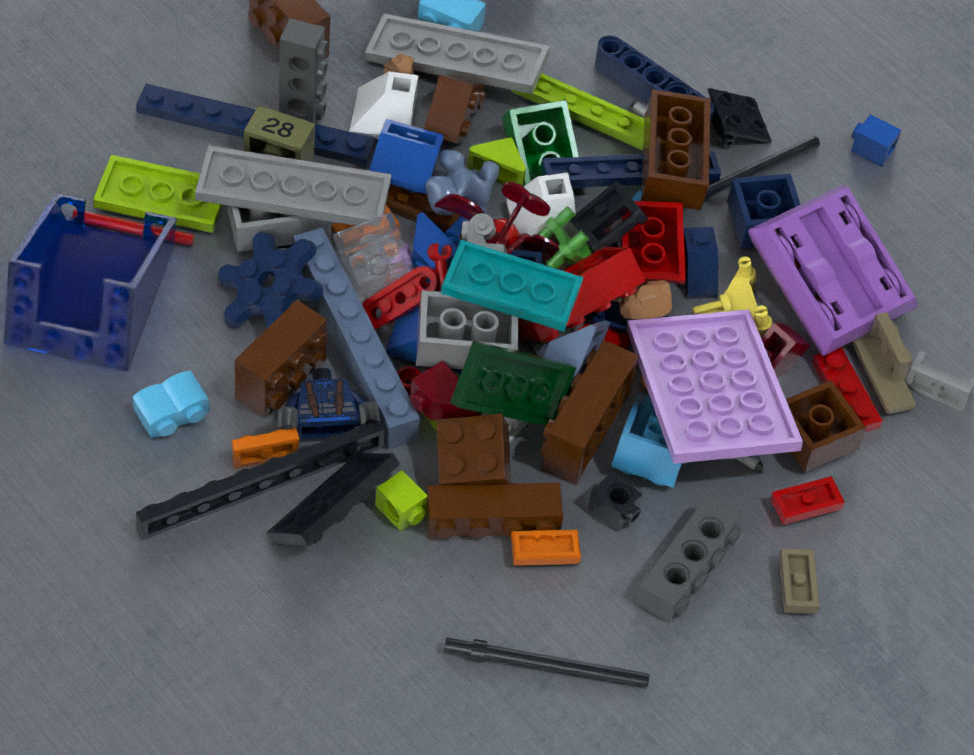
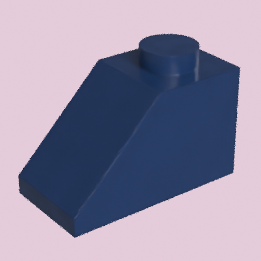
(701, 262)

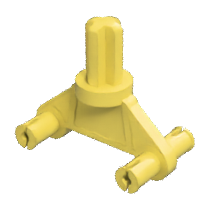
(740, 297)

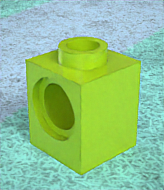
(401, 501)

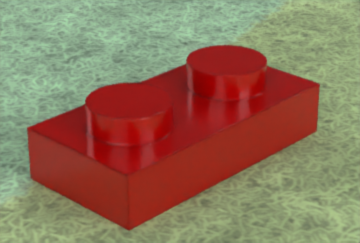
(807, 500)

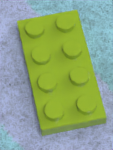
(143, 187)

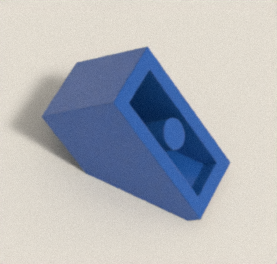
(425, 235)

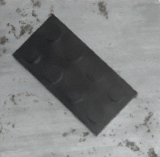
(333, 498)

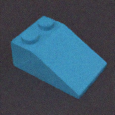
(643, 446)

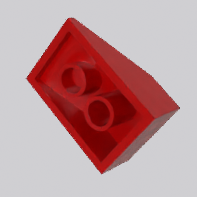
(658, 242)

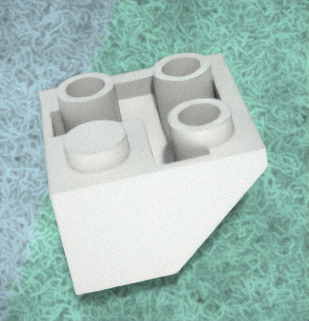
(383, 98)
(557, 193)

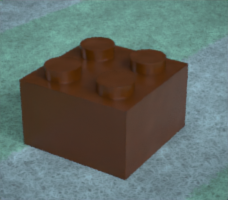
(825, 425)
(474, 450)

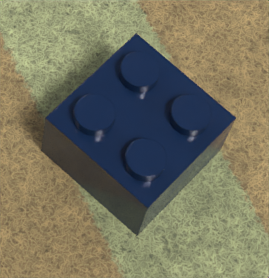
(758, 200)

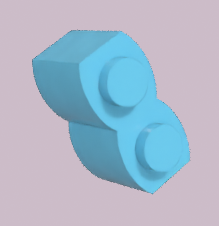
(171, 404)

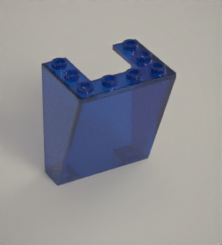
(84, 287)

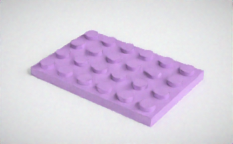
(713, 386)

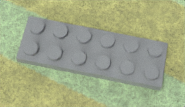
(459, 53)
(292, 186)

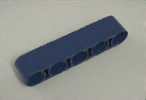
(636, 71)

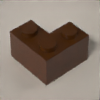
(452, 106)

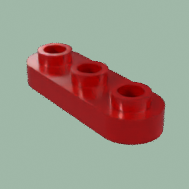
(389, 299)

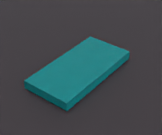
(512, 285)

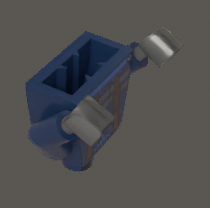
(325, 408)

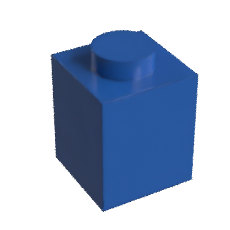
(875, 140)

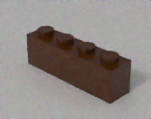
(492, 509)

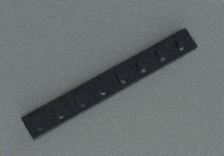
(258, 480)

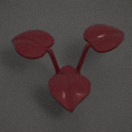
(520, 195)

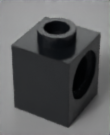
(612, 490)

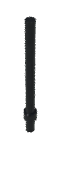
(763, 165)
(479, 650)

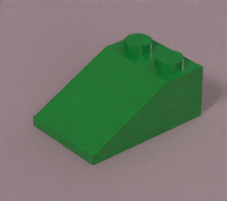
(541, 133)

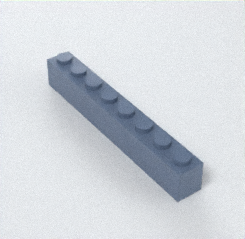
(359, 343)

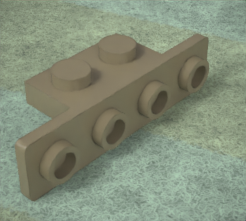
(886, 364)

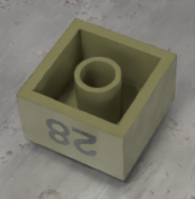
(279, 135)

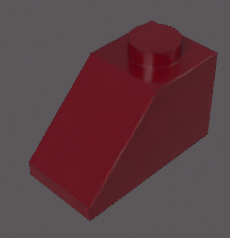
(783, 347)
(433, 392)

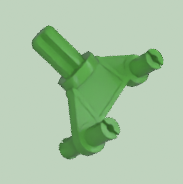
(570, 249)

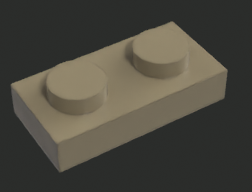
(799, 581)

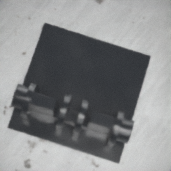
(735, 117)

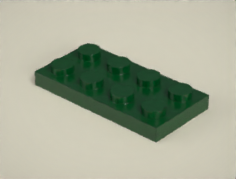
(512, 384)

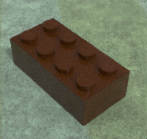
(676, 149)
(588, 411)

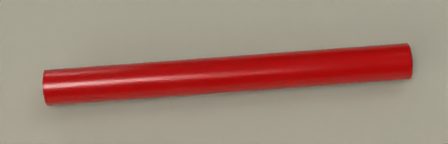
(131, 226)

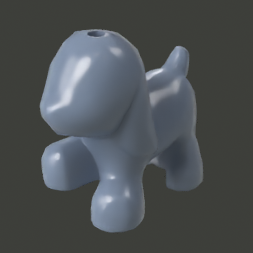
(462, 181)

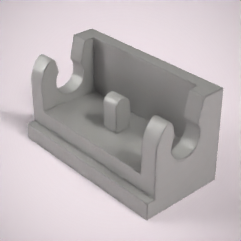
(939, 384)

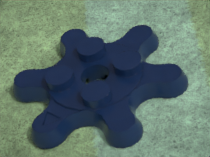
(286, 288)

